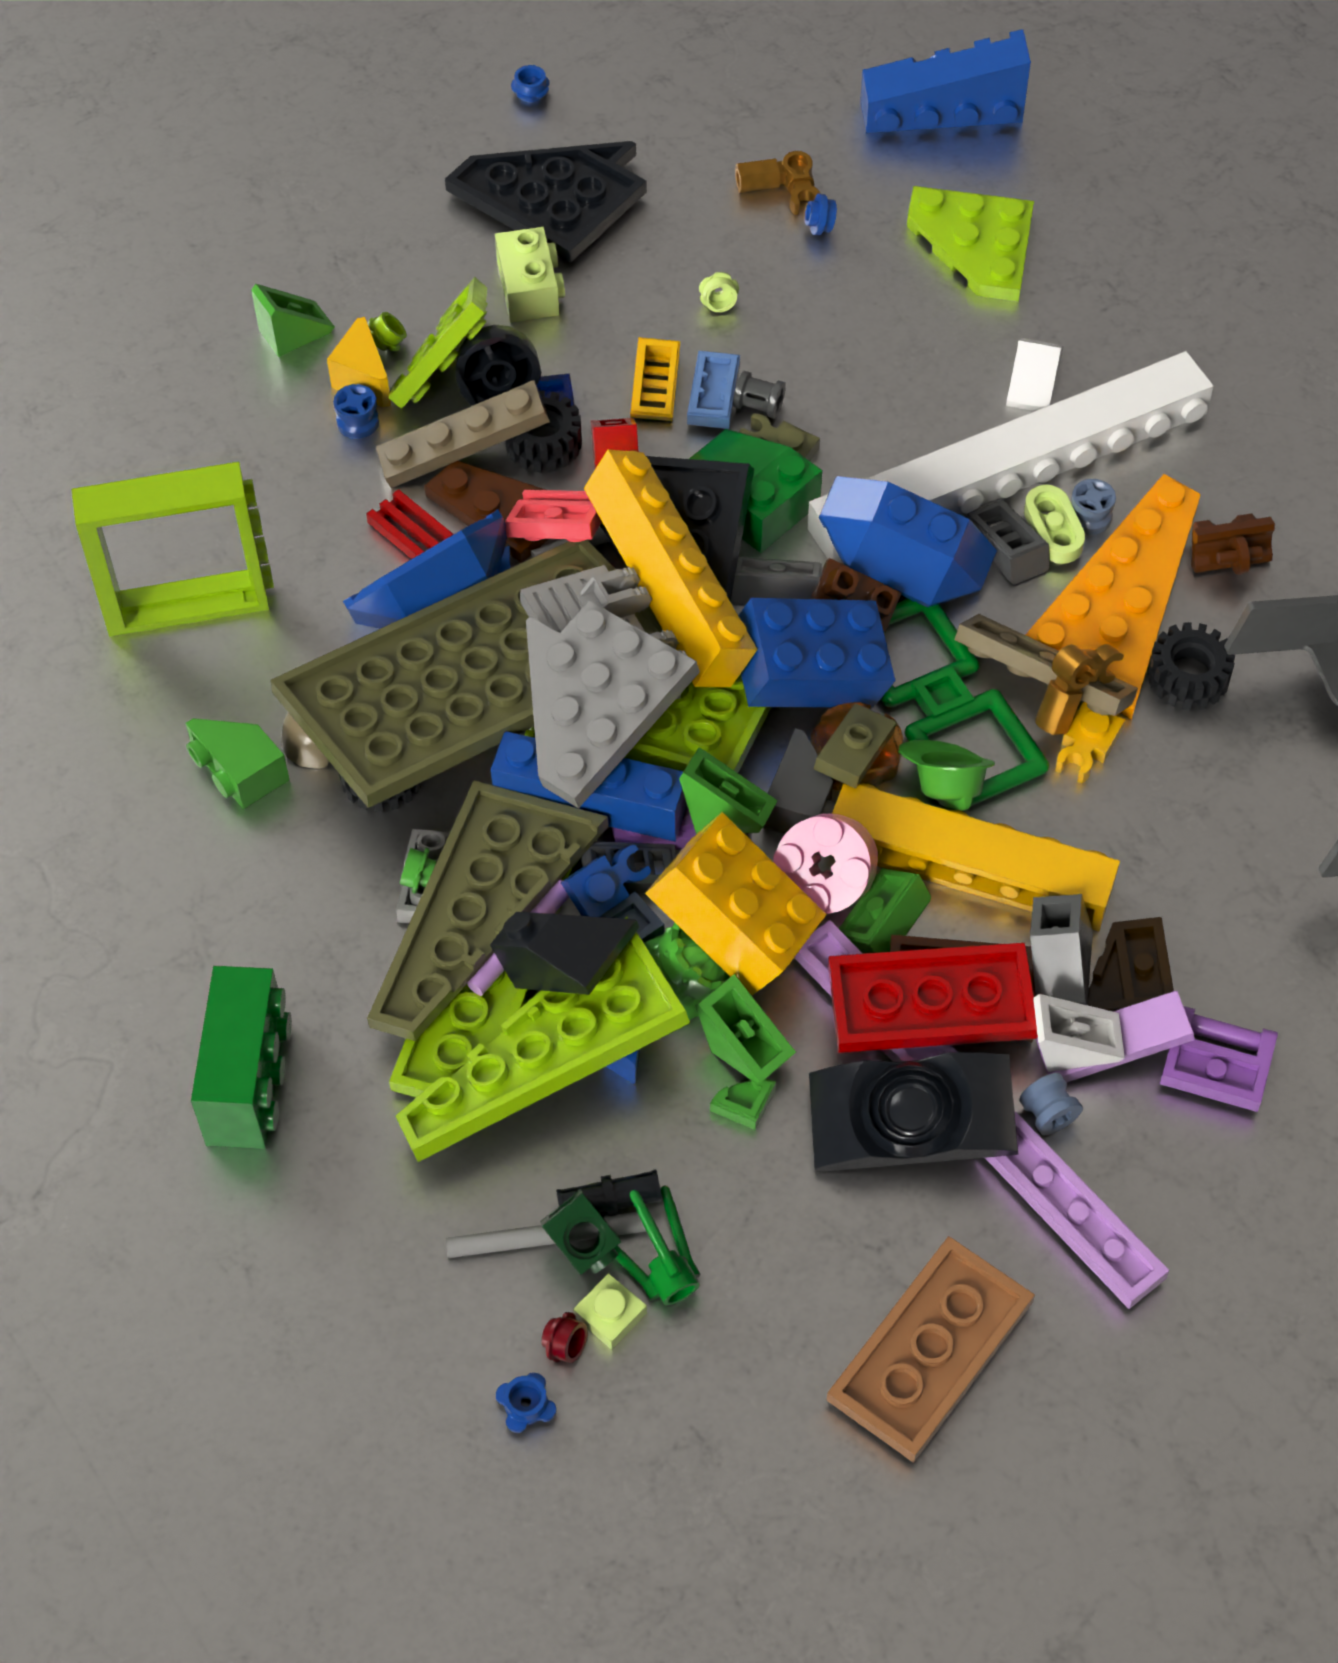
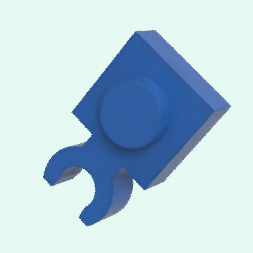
(600, 885)

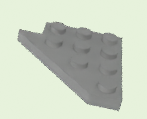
(596, 695)

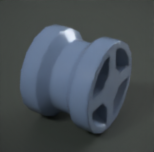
(1100, 499)
(1050, 1104)

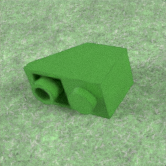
(239, 756)

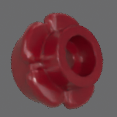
(564, 1338)

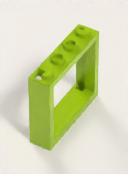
(165, 496)

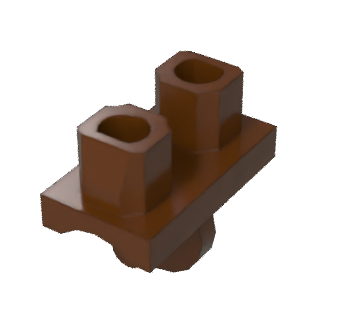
(1232, 544)
(845, 583)

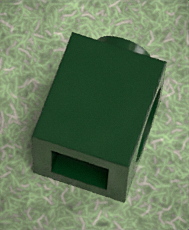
(568, 1214)

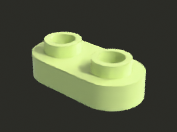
(1058, 526)

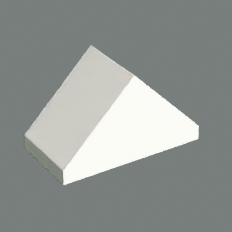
(1034, 375)
(1076, 1034)

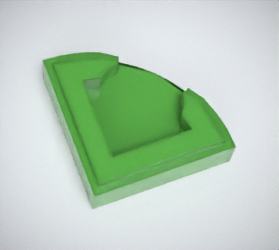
(744, 1102)

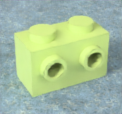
(528, 274)

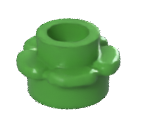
(417, 869)

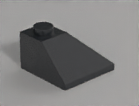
(560, 950)

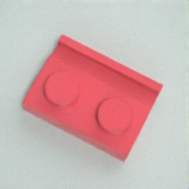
(553, 516)

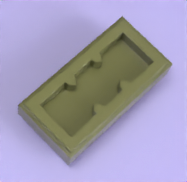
(855, 745)

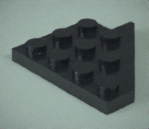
(563, 189)
(712, 504)

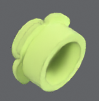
(721, 300)

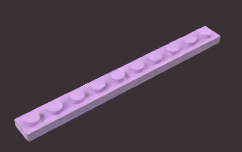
(1036, 1172)

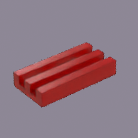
(392, 509)

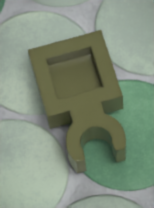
(785, 434)

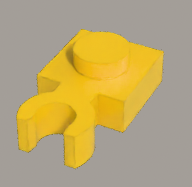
(1087, 739)

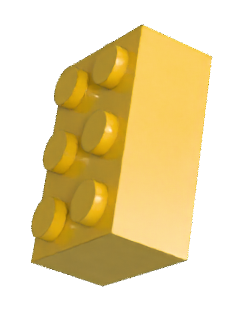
(736, 904)

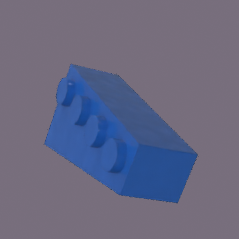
(949, 88)

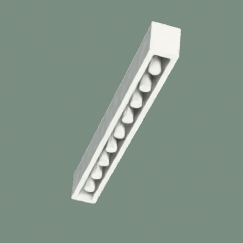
(1048, 440)

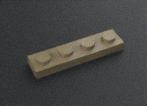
(462, 434)
(1034, 659)

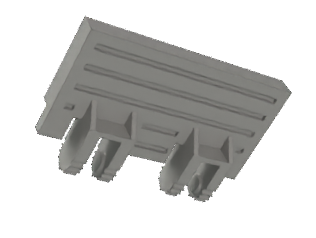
(561, 599)

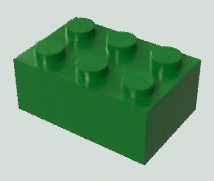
(240, 1057)

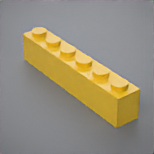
(670, 566)
(977, 854)

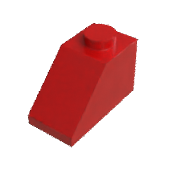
(613, 435)

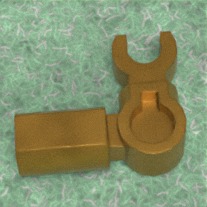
(792, 172)
(1074, 671)

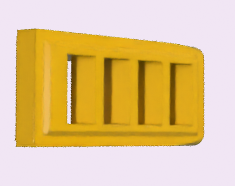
(655, 351)

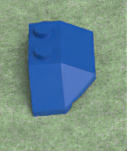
(905, 540)
(433, 575)

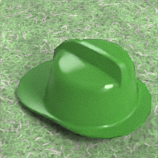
(947, 771)

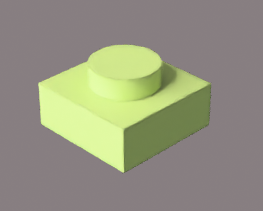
(610, 1311)

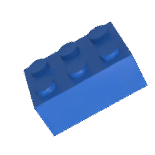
(815, 653)

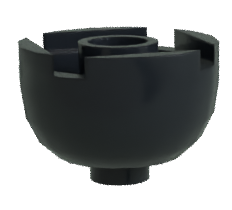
(495, 363)

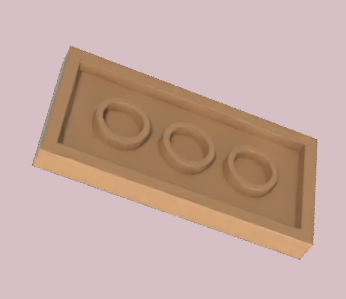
(930, 1348)

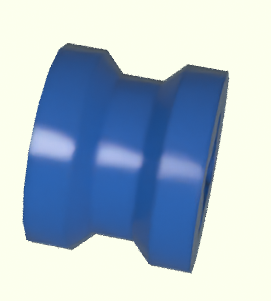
(356, 411)

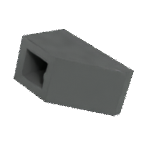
(1061, 947)

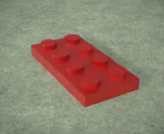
(932, 997)

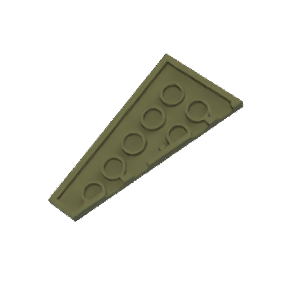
(494, 863)

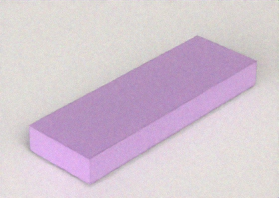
(1145, 1031)

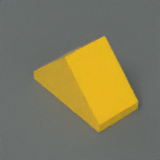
(358, 362)

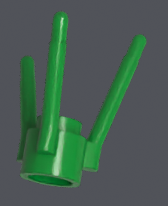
(671, 1275)

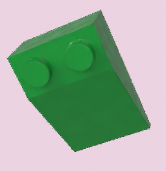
(779, 488)

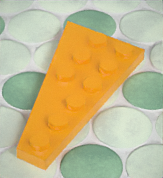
(1126, 585)

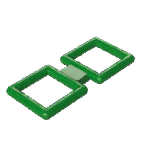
(949, 702)

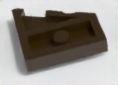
(1131, 966)

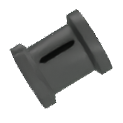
(759, 394)

